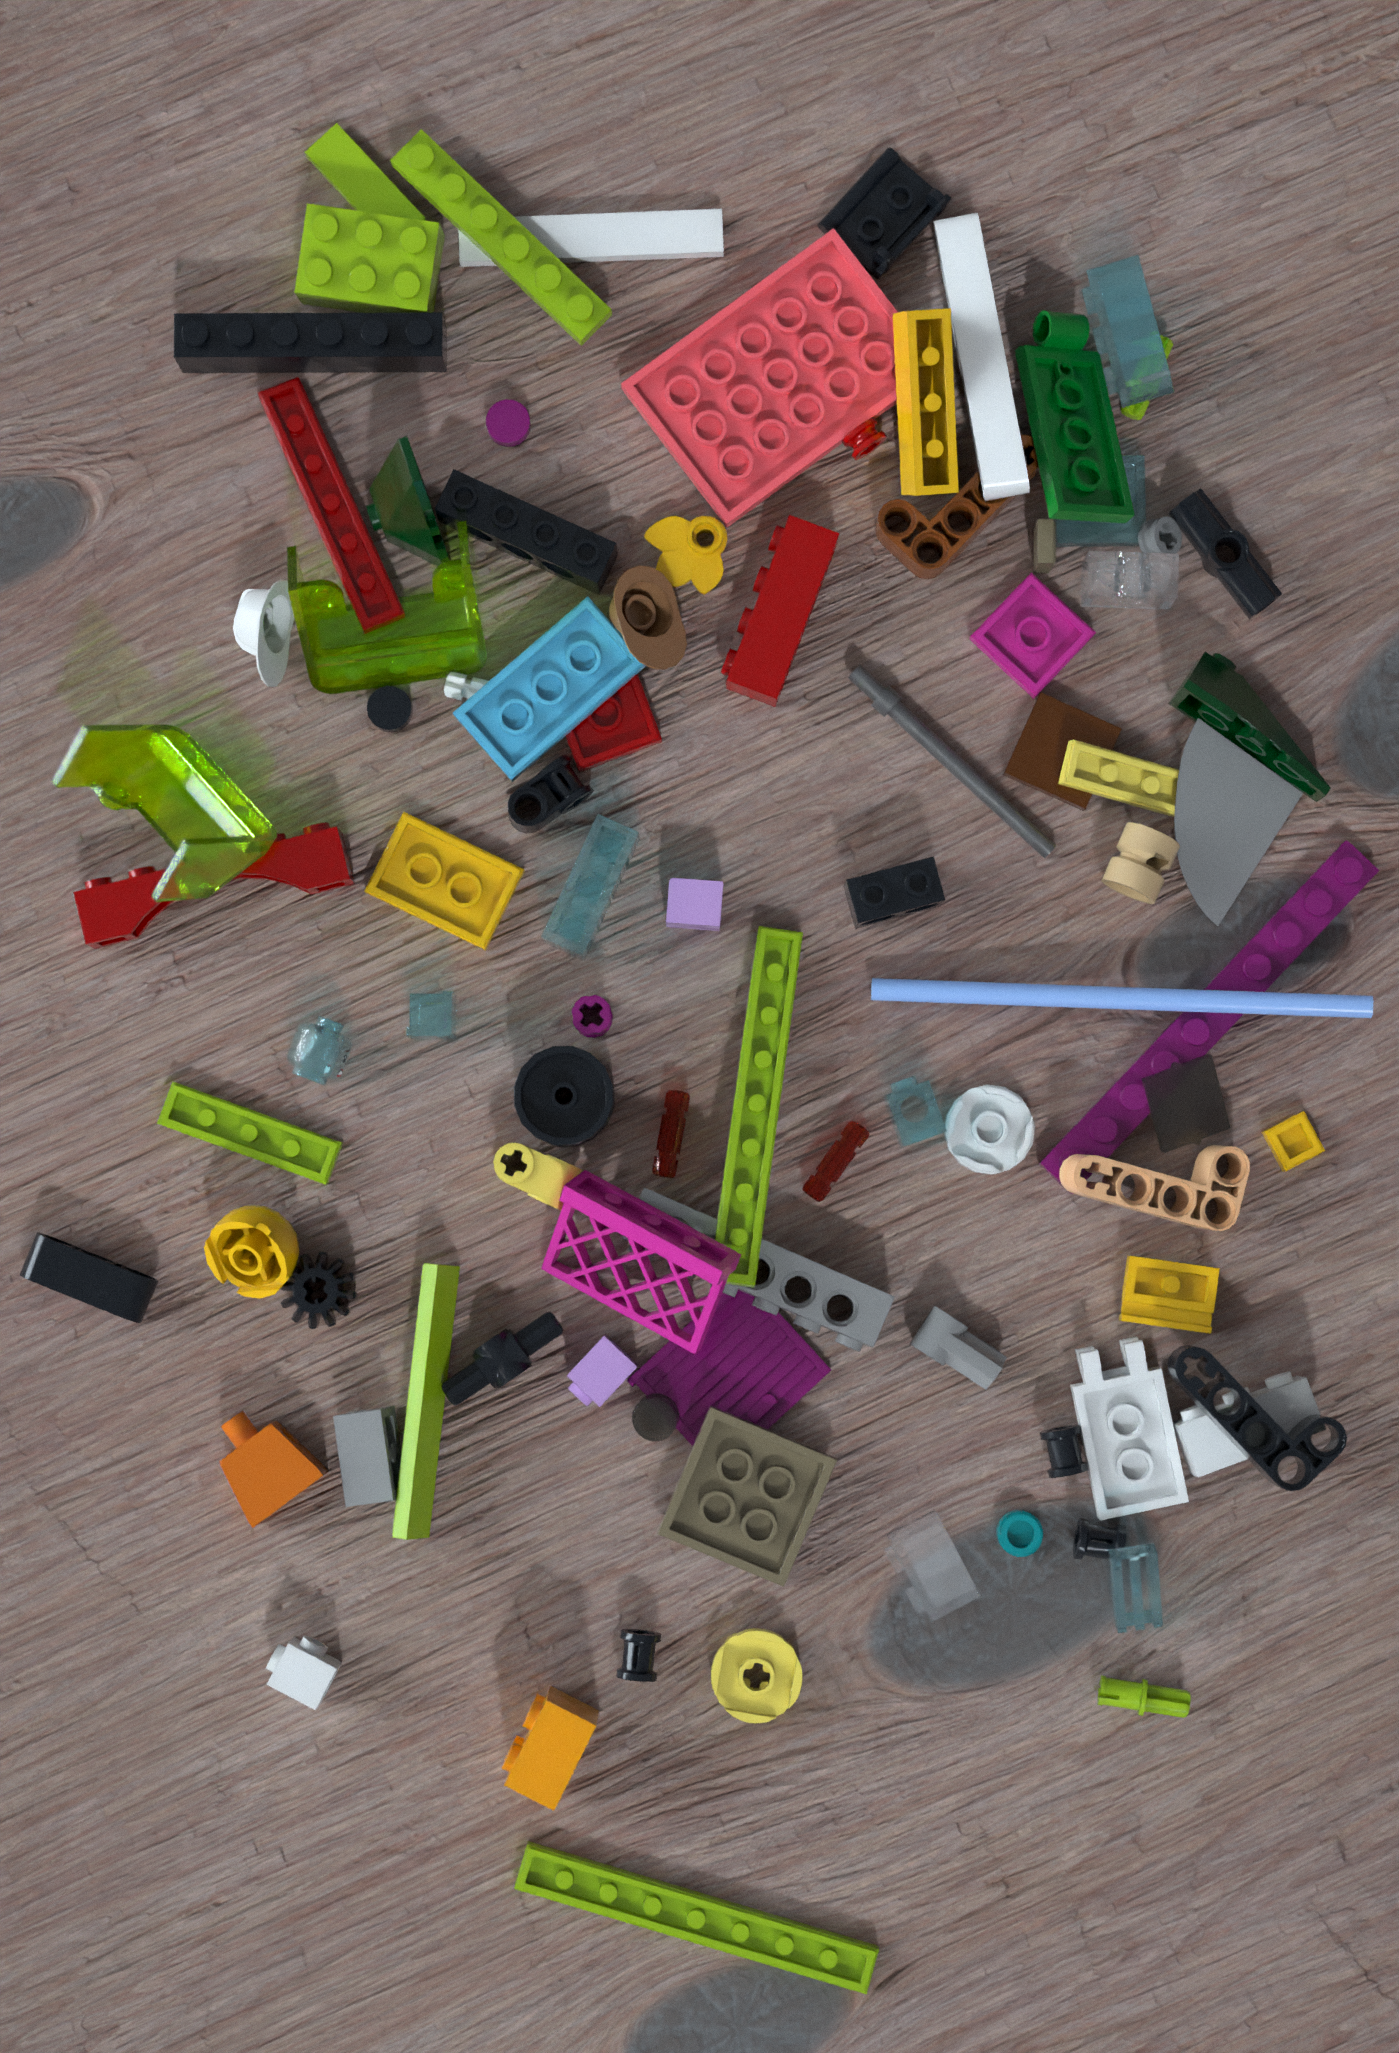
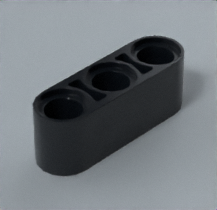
(89, 1277)

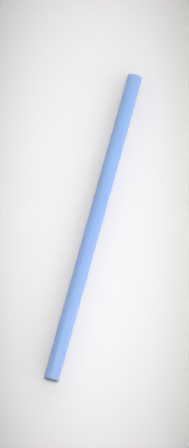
(1122, 998)

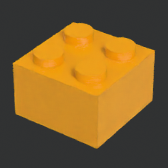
(552, 1748)

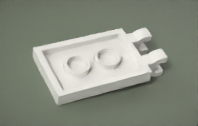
(1127, 1434)

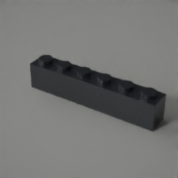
(310, 342)

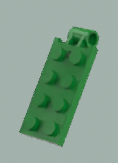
(1073, 422)

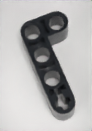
(1246, 1412)

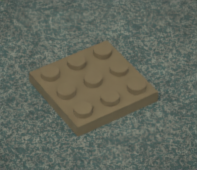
(747, 1496)

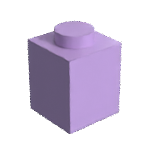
(600, 1372)

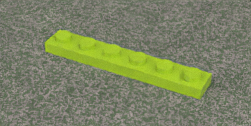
(501, 237)

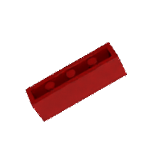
(781, 610)

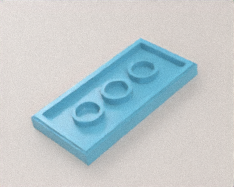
(549, 689)

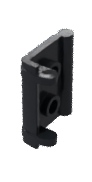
(884, 212)

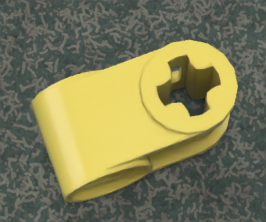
(543, 1175)

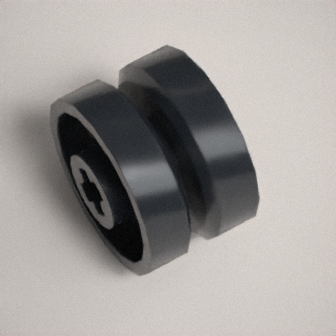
(569, 1123)

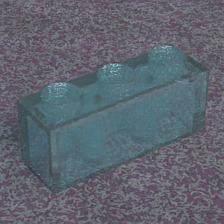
(1127, 332)
(590, 887)

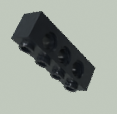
(527, 532)

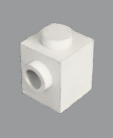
(303, 1670)

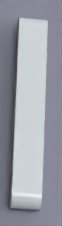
(981, 357)

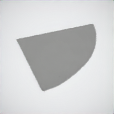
(1225, 817)

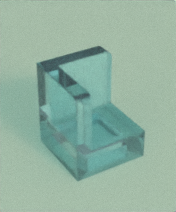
(432, 1016)

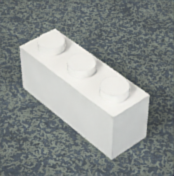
(1209, 1449)

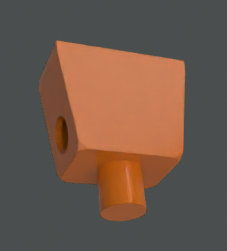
(266, 1467)

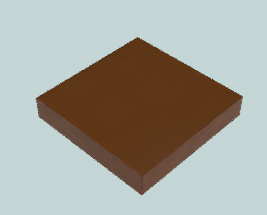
(1044, 742)

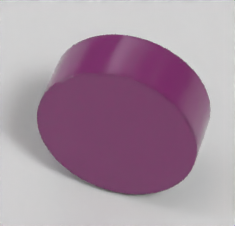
(508, 423)

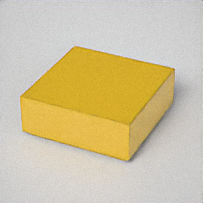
(1293, 1141)

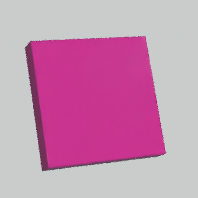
(1032, 635)

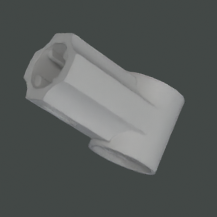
(951, 1344)

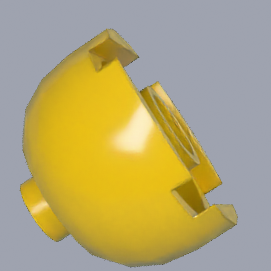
(253, 1250)

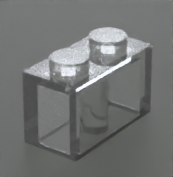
(932, 1566)

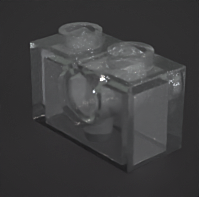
(1129, 580)

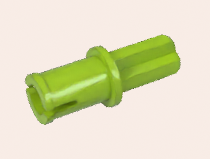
(1143, 1697)

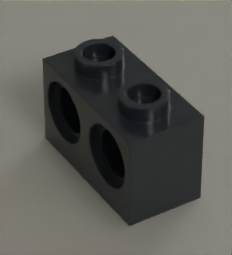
(894, 892)

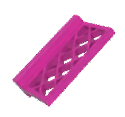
(645, 1228)

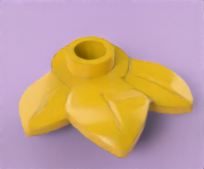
(683, 556)

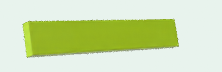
(425, 1401)

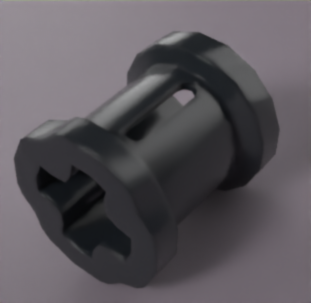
(1064, 1451)
(1087, 1532)
(638, 1655)

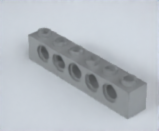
(867, 1303)

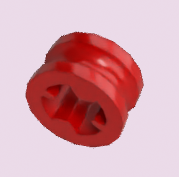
(864, 439)

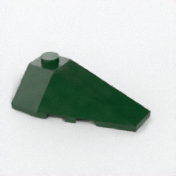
(404, 506)
(1234, 710)

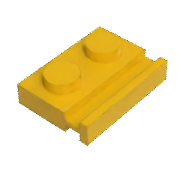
(1169, 1294)

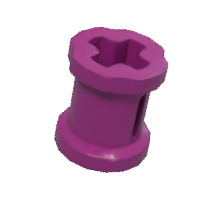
(591, 1003)

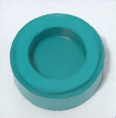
(1019, 1533)

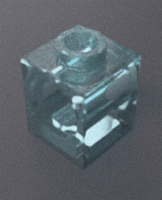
(906, 1131)

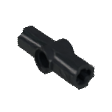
(1207, 529)

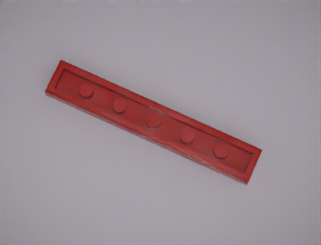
(331, 505)

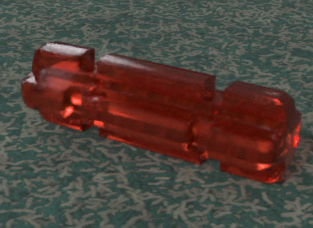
(671, 1134)
(835, 1161)

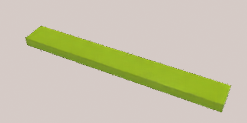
(757, 1098)
(697, 1917)

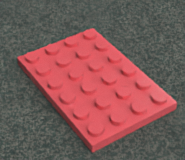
(773, 378)

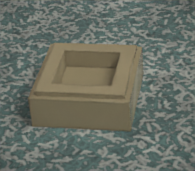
(1044, 545)

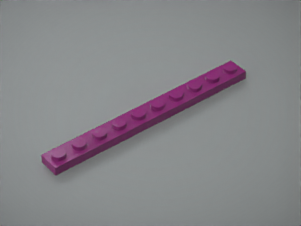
(1197, 1032)

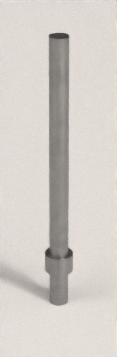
(888, 703)

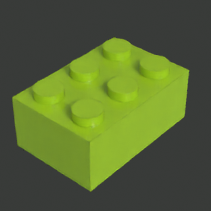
(368, 261)

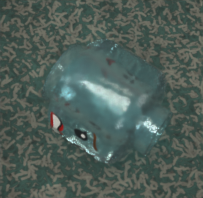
(319, 1050)

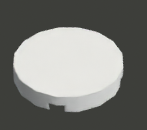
(989, 1129)

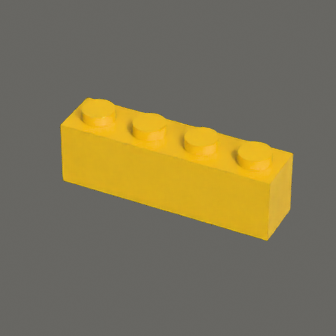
(925, 402)

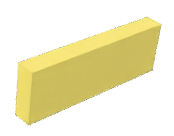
(1119, 777)

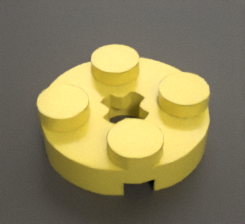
(772, 1696)

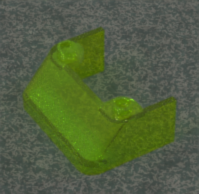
(435, 638)
(179, 794)

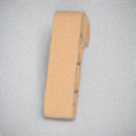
(1151, 1185)

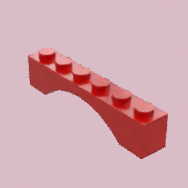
(125, 908)

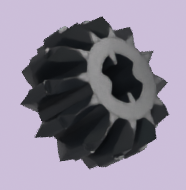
(333, 1288)

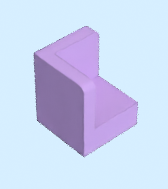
(694, 904)

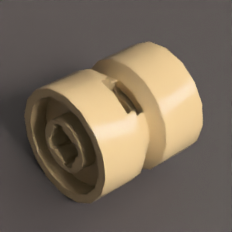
(1140, 863)

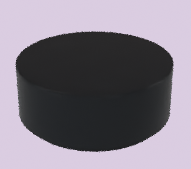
(389, 709)

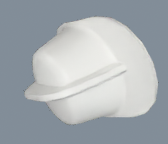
(264, 629)

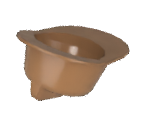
(648, 617)

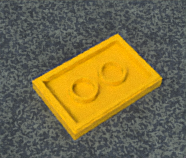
(444, 881)

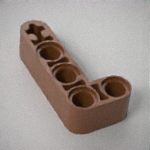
(937, 531)

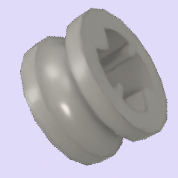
(1169, 533)

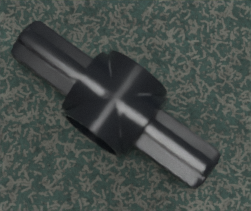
(502, 1358)

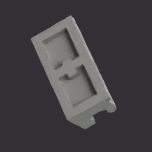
(368, 1455)

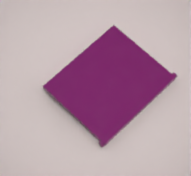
(746, 1367)

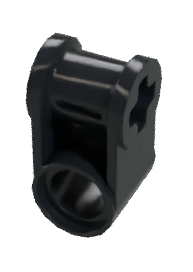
(549, 794)

